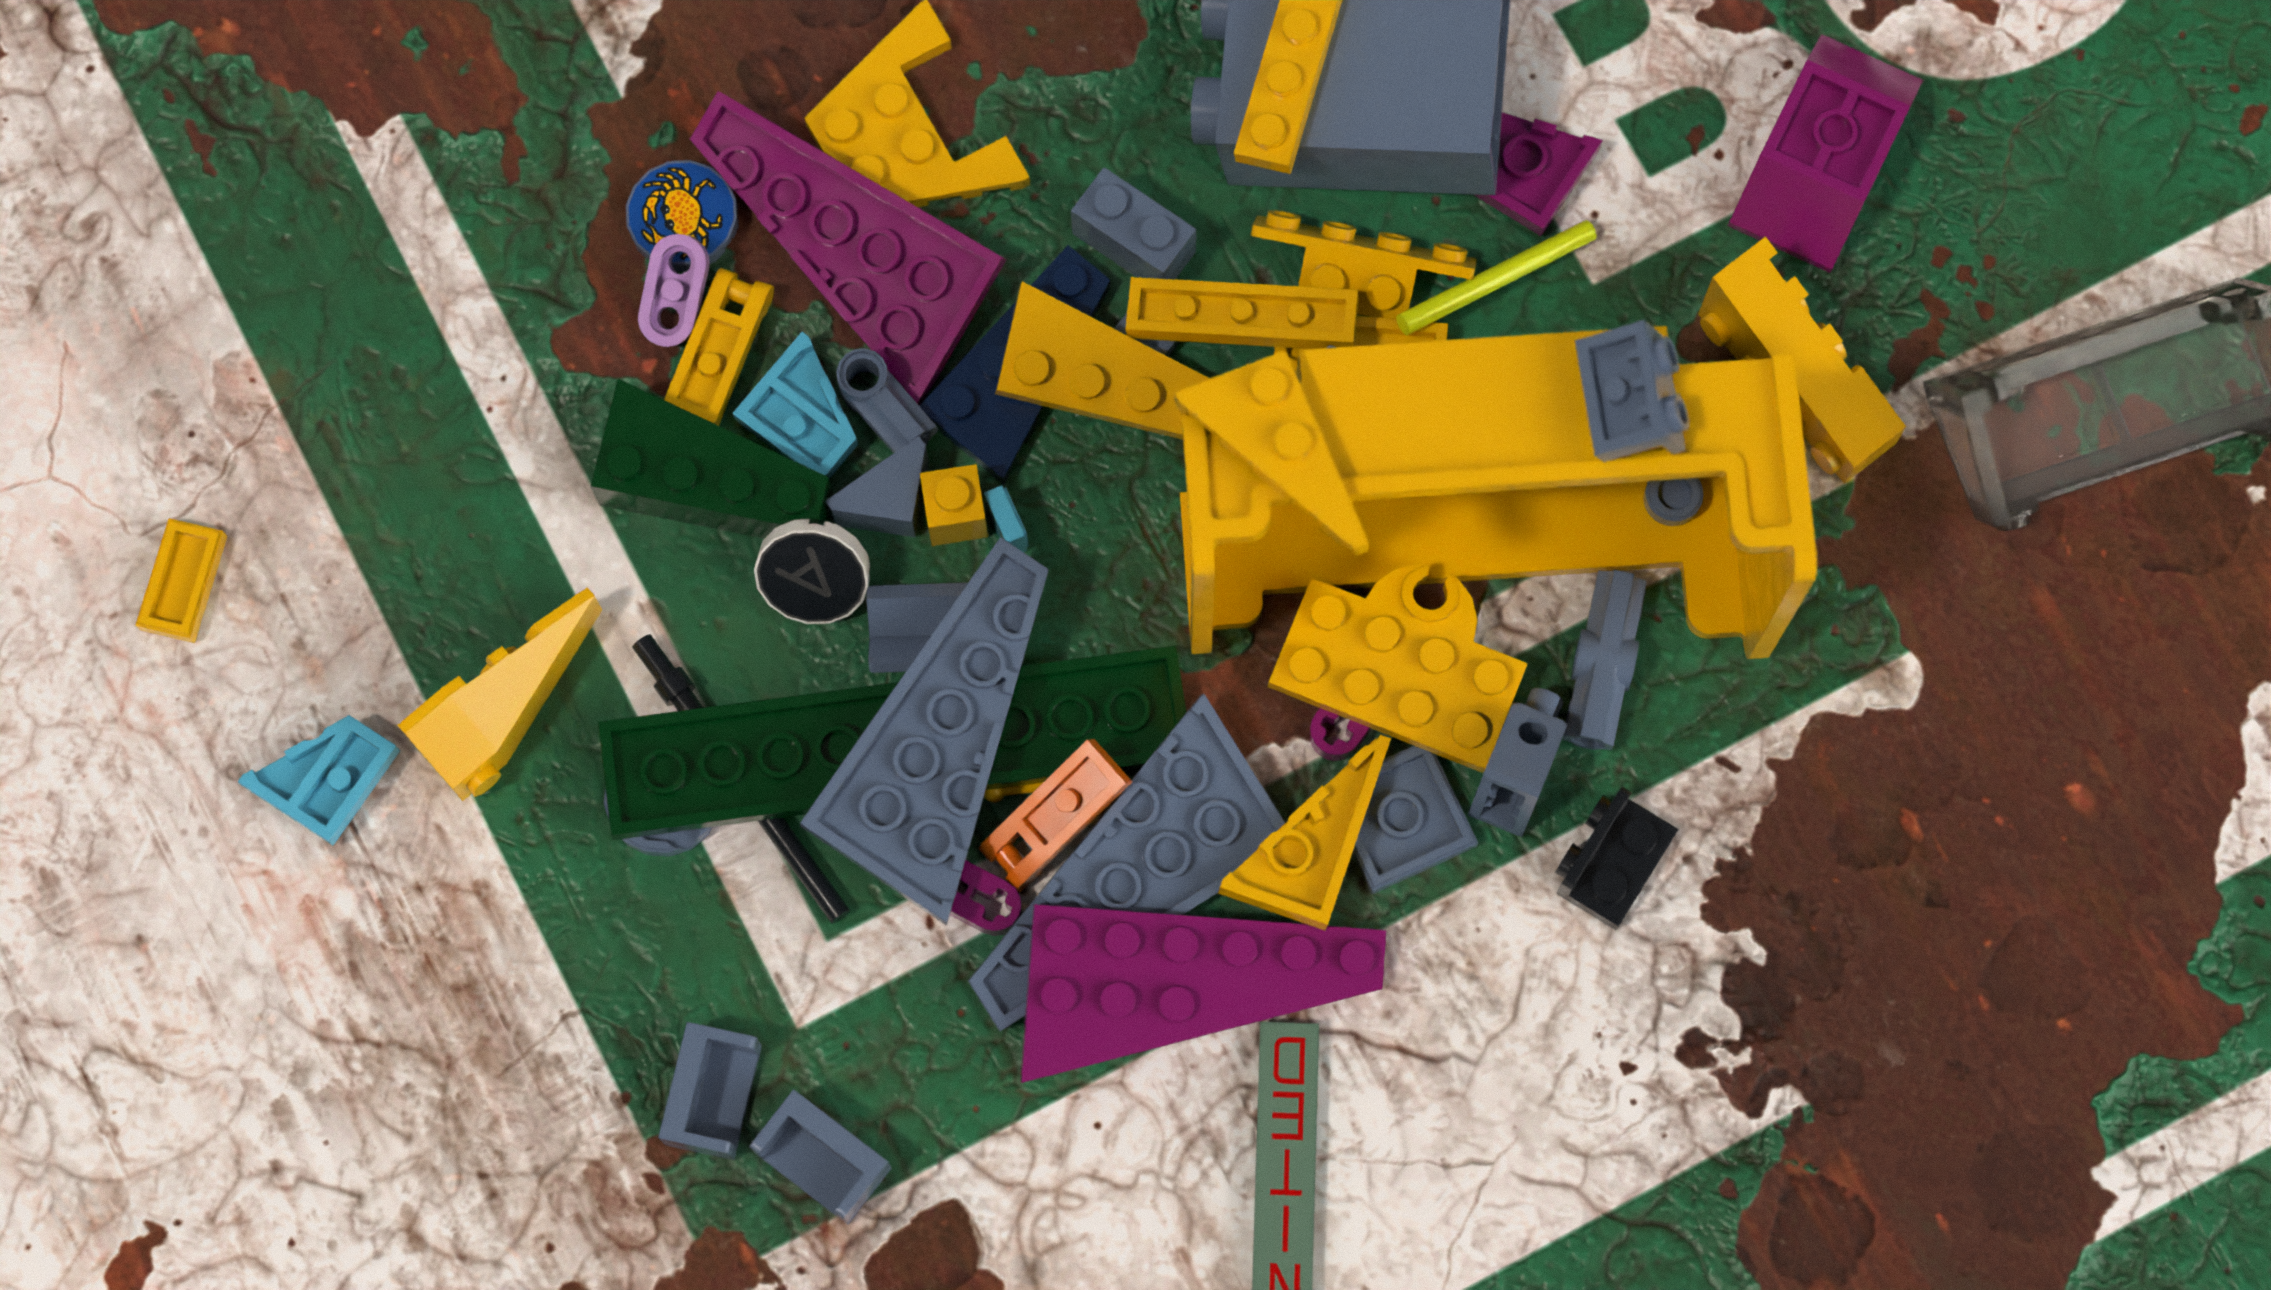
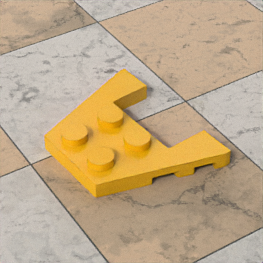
(885, 134)

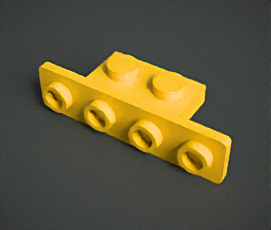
(1377, 268)

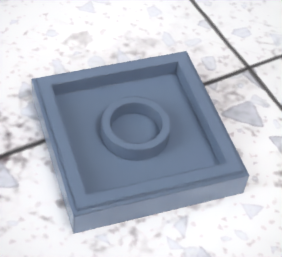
(1410, 821)

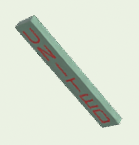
(1285, 1156)

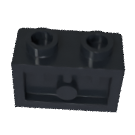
(1616, 858)

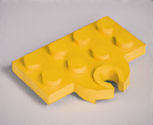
(1401, 665)

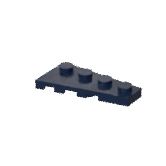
(965, 402)

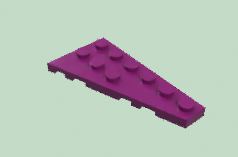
(873, 255)
(1147, 980)

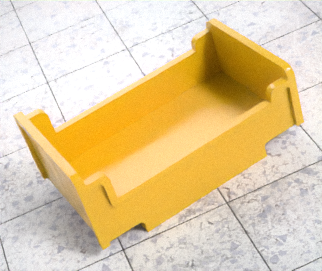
(1491, 473)

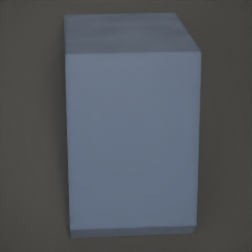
(885, 496)

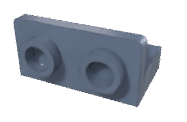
(1631, 391)

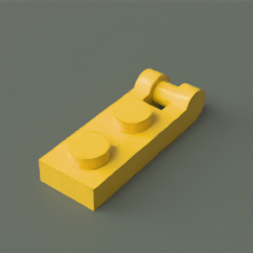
(718, 346)

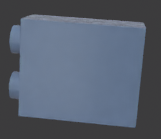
(1399, 102)

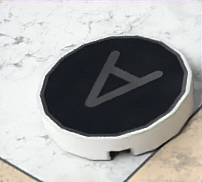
(812, 571)

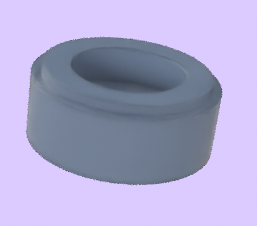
(1673, 500)

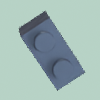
(1132, 229)

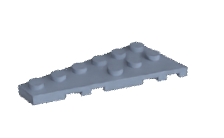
(923, 764)
(1154, 850)

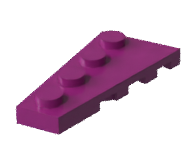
(1537, 170)

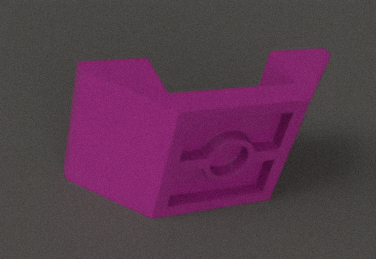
(1825, 152)

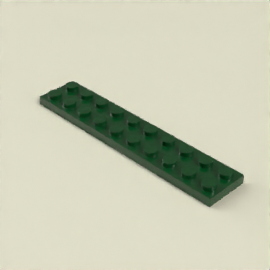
(783, 751)

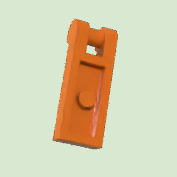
(1056, 813)

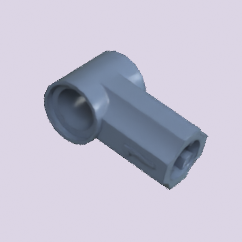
(886, 405)

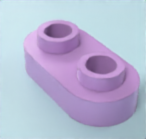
(671, 289)

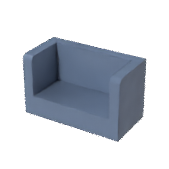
(710, 1091)
(820, 1157)

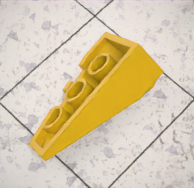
(477, 725)

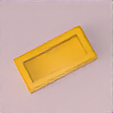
(181, 580)

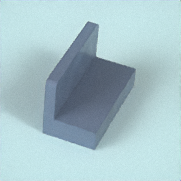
(903, 621)

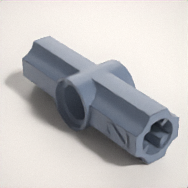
(1605, 660)

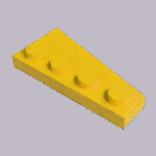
(1089, 368)

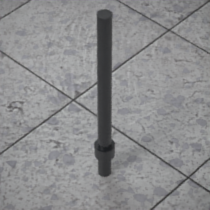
(676, 689)

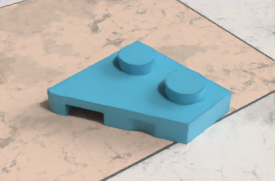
(799, 411)
(325, 778)

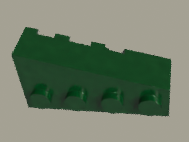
(697, 473)

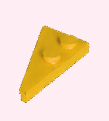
(1268, 423)
(1306, 859)

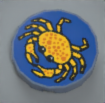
(686, 201)

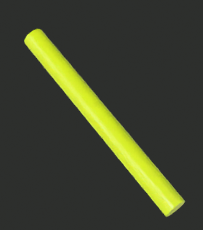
(1496, 277)

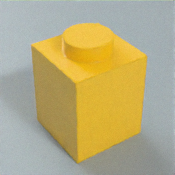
(953, 505)

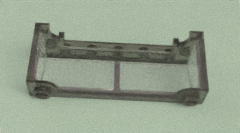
(2107, 399)

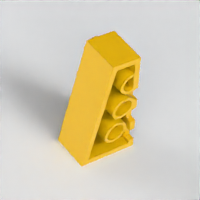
(1766, 316)

